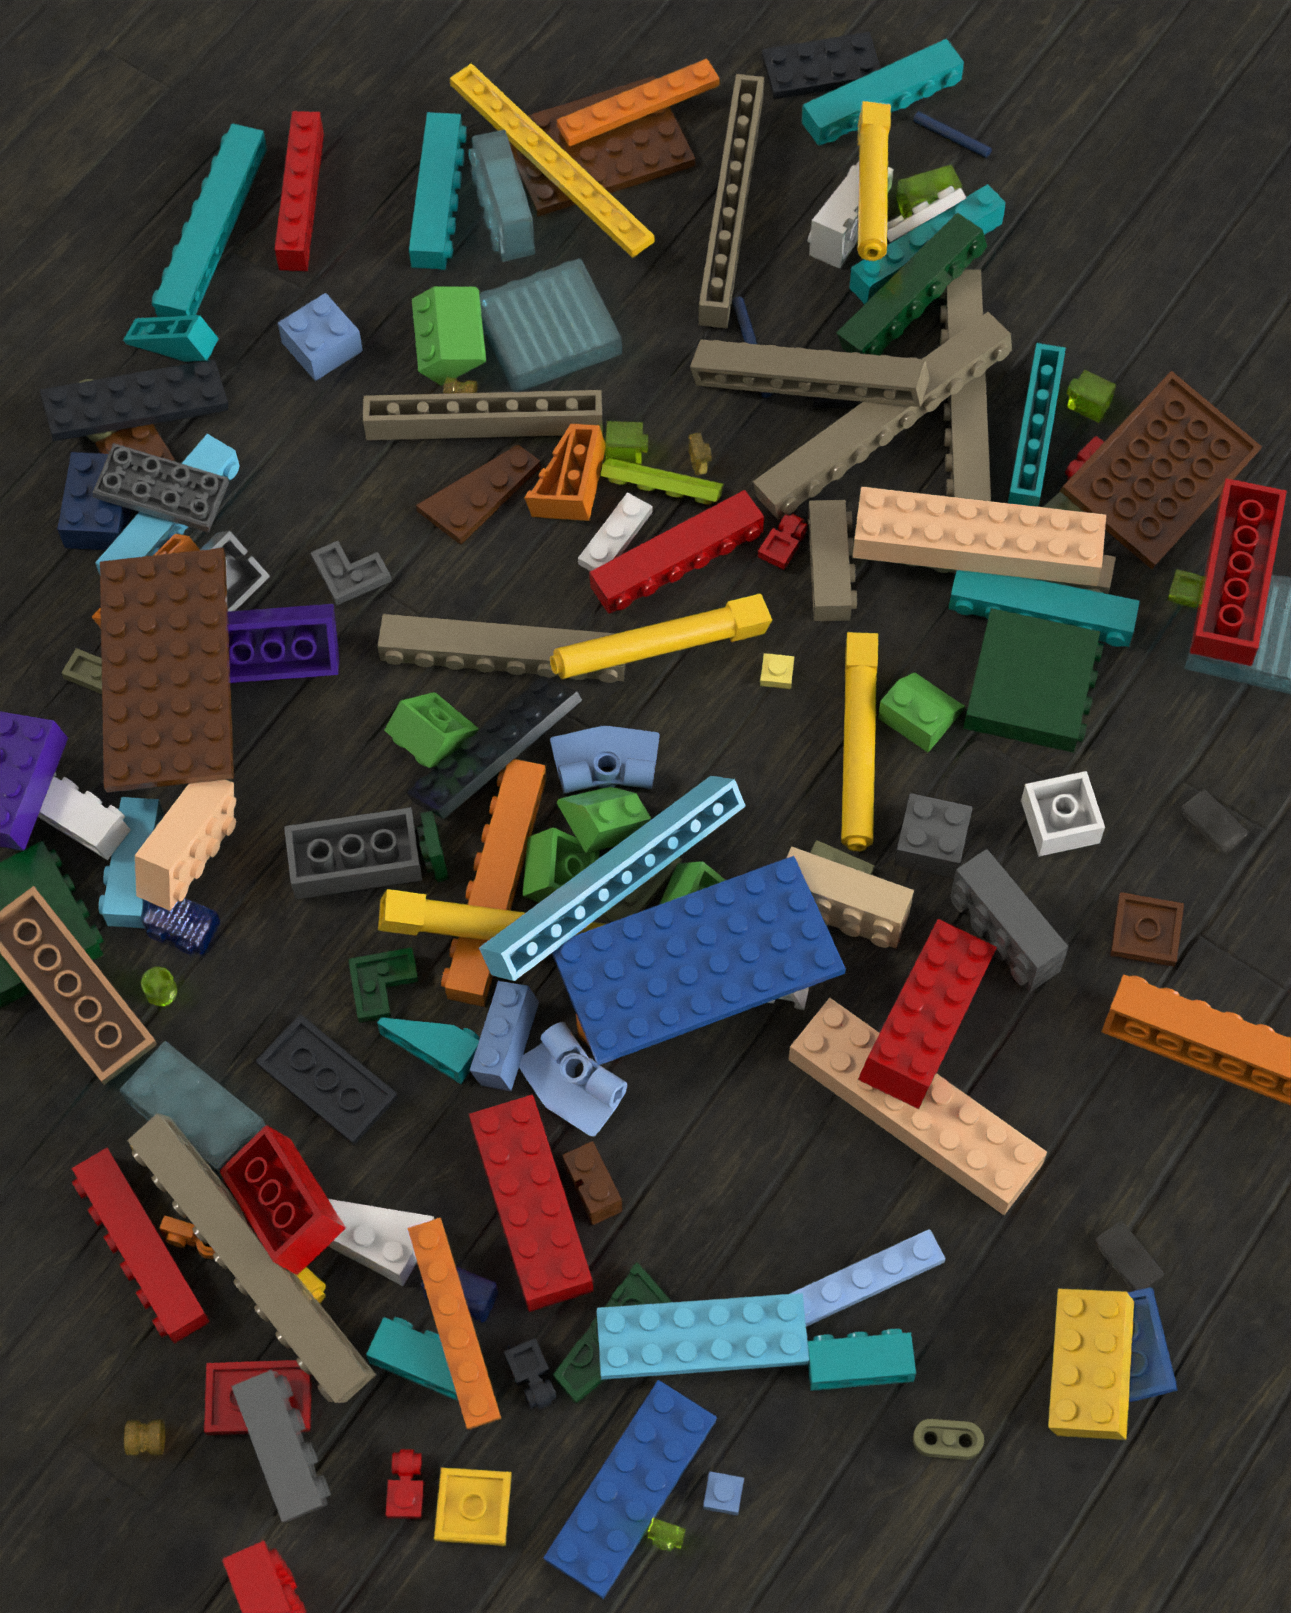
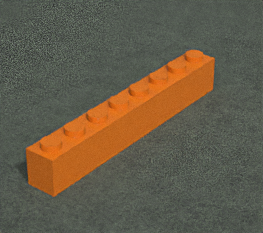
(497, 873)

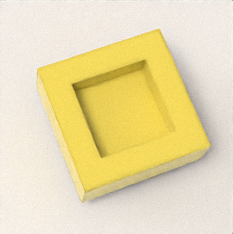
(777, 671)

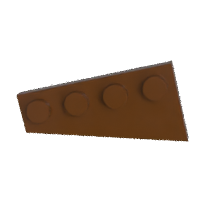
(475, 497)

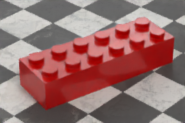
(1238, 572)
(927, 1014)
(531, 1203)

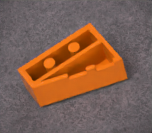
(571, 477)

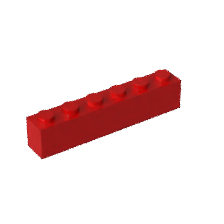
(299, 191)
(677, 552)
(140, 1246)

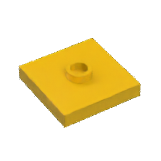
(473, 1506)

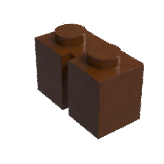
(598, 1191)

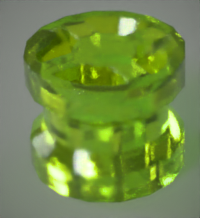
(153, 981)

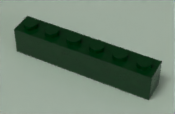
(913, 287)

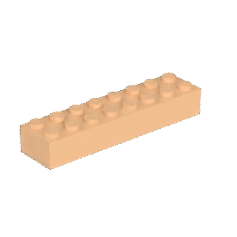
(979, 536)
(945, 1130)

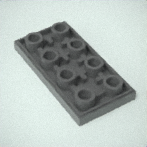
(160, 487)

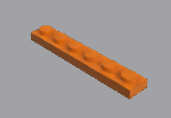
(638, 102)
(454, 1323)

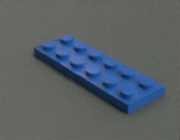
(630, 1489)

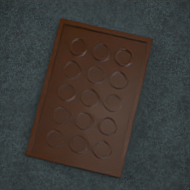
(615, 158)
(1161, 469)

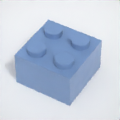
(320, 336)

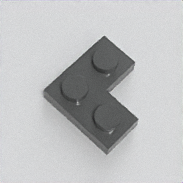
(346, 579)

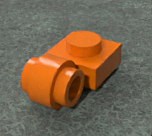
(181, 1233)

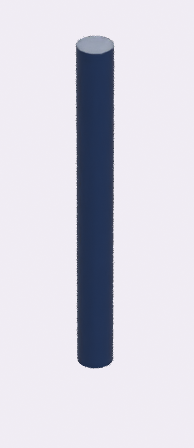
(746, 327)

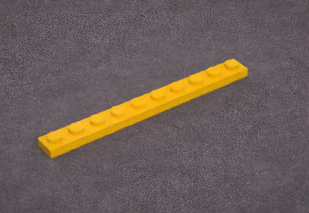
(552, 160)

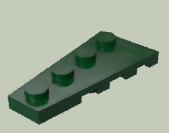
(581, 1367)

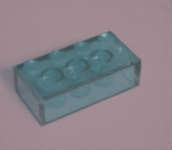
(502, 195)
(197, 1104)

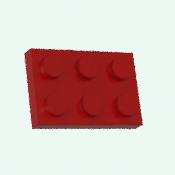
(221, 1406)

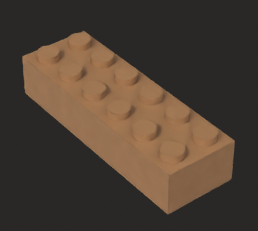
(71, 987)

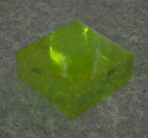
(1186, 588)
(666, 1535)

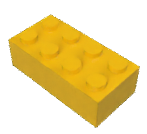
(1091, 1364)

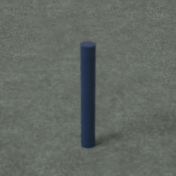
(952, 134)

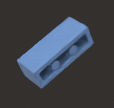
(504, 1036)

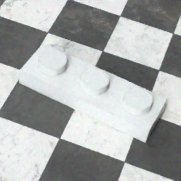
(924, 212)
(616, 532)

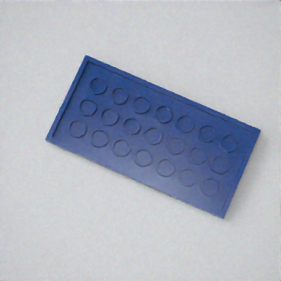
(697, 960)

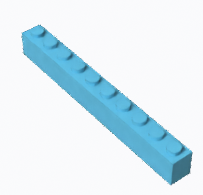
(611, 878)

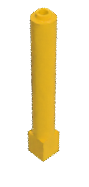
(873, 179)
(736, 621)
(859, 740)
(412, 913)

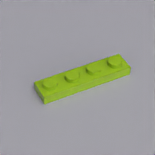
(651, 478)

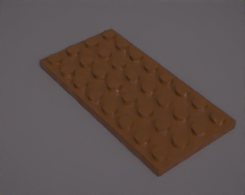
(165, 670)

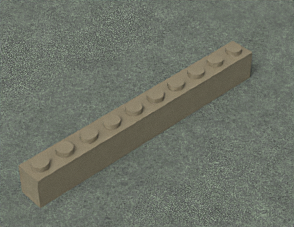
(731, 202)
(968, 408)
(875, 424)
(276, 1291)

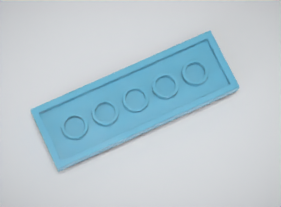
(702, 1336)

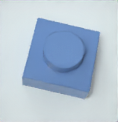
(723, 1493)

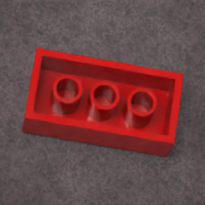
(282, 1200)
(262, 1581)

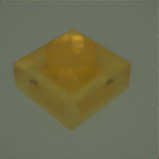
(699, 453)

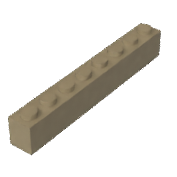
(810, 372)
(479, 414)
(481, 646)

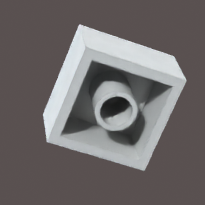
(1062, 813)

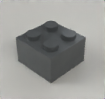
(933, 835)

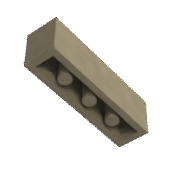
(830, 560)

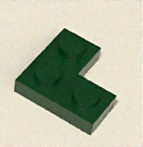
(431, 847)
(373, 974)

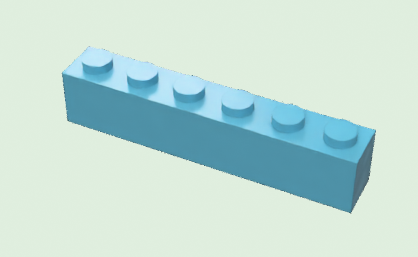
(149, 533)

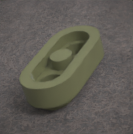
(947, 1436)

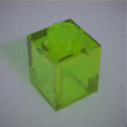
(1090, 395)
(626, 441)

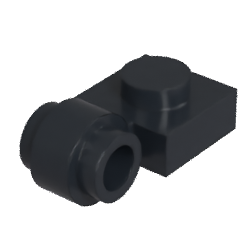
(527, 1366)

